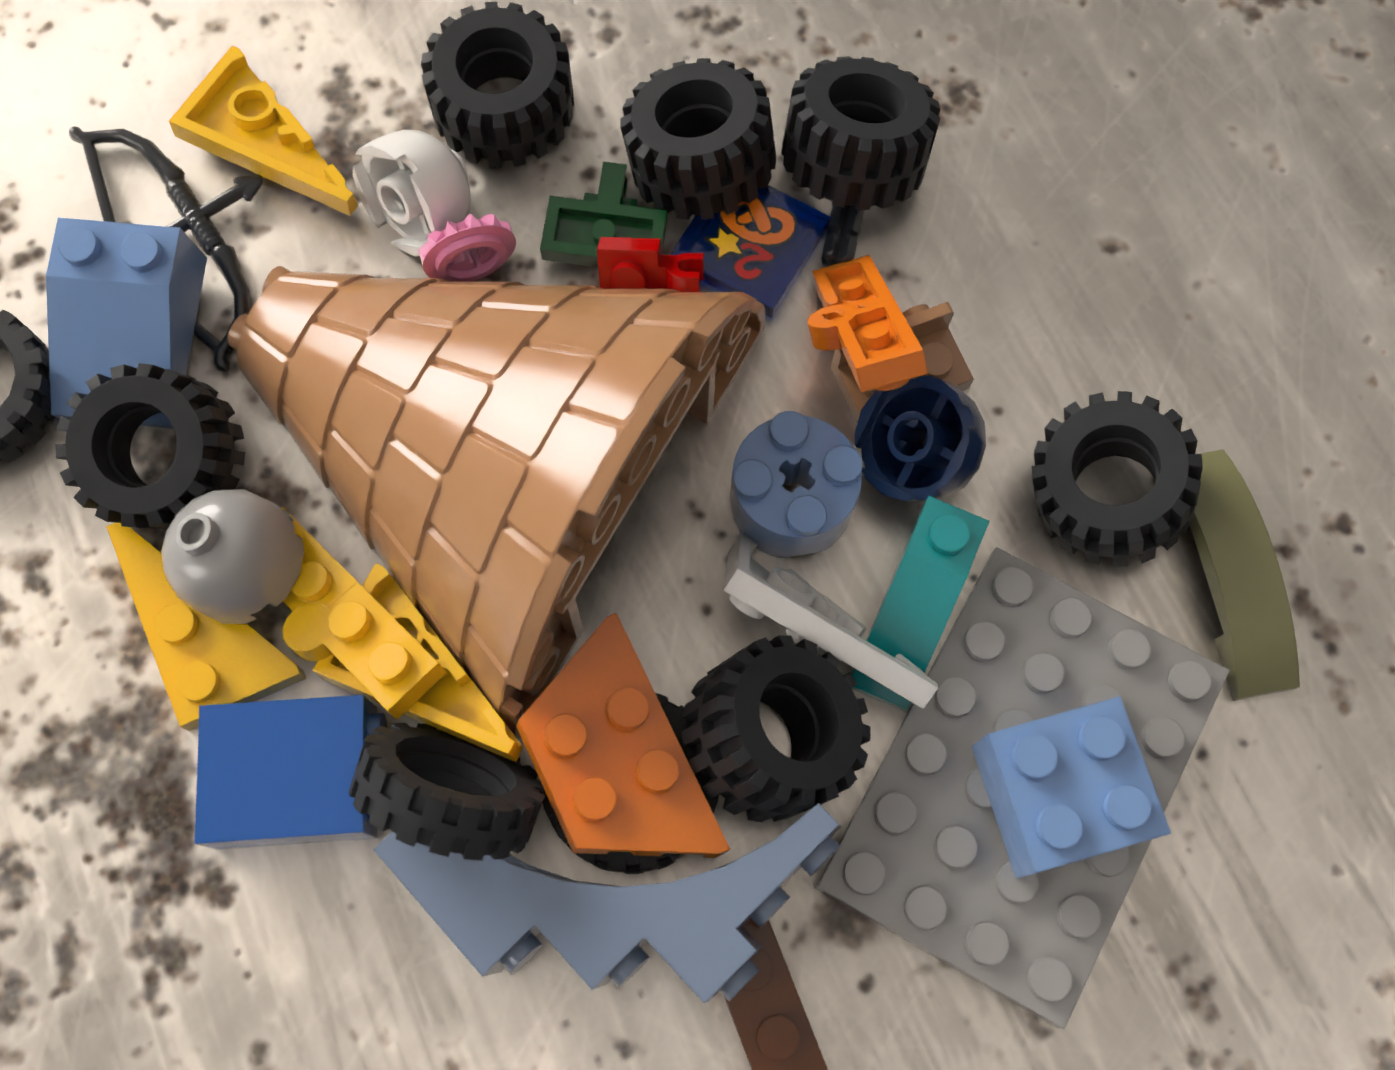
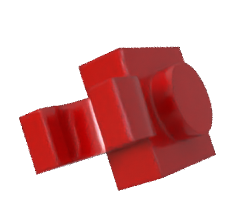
(639, 265)

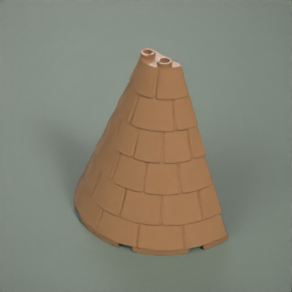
(489, 435)

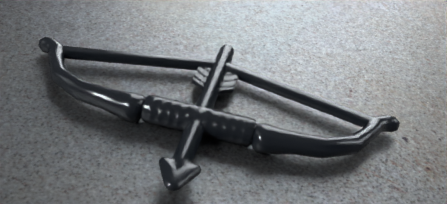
(193, 216)

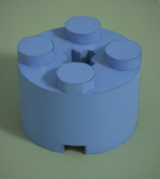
(800, 452)

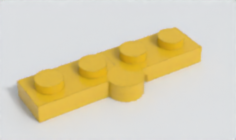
(344, 620)

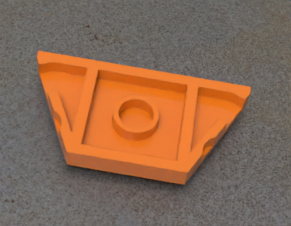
(615, 758)

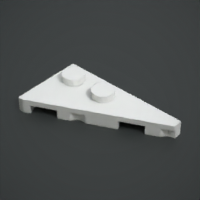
(816, 618)

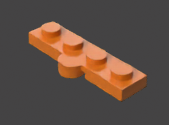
(866, 325)

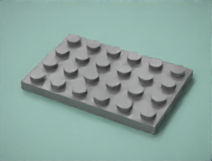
(925, 836)

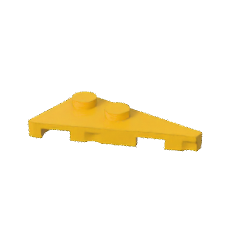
(245, 124)
(194, 653)
(454, 701)

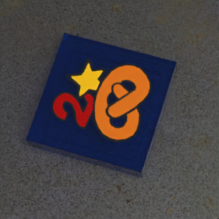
(758, 246)

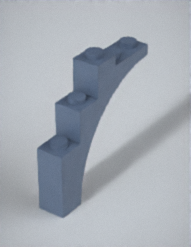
(600, 929)

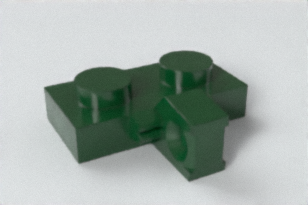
(576, 225)

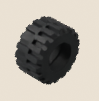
(489, 47)
(859, 132)
(699, 138)
(1122, 431)
(102, 436)
(814, 705)

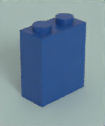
(281, 771)

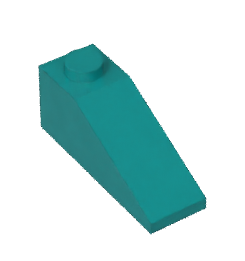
(923, 590)

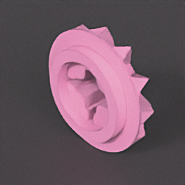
(450, 253)

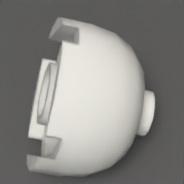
(412, 185)

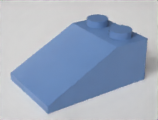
(117, 301)

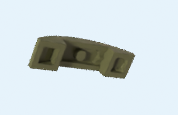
(1244, 584)

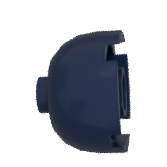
(920, 440)

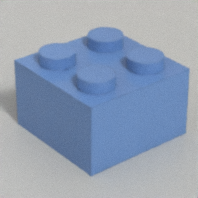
(1069, 787)

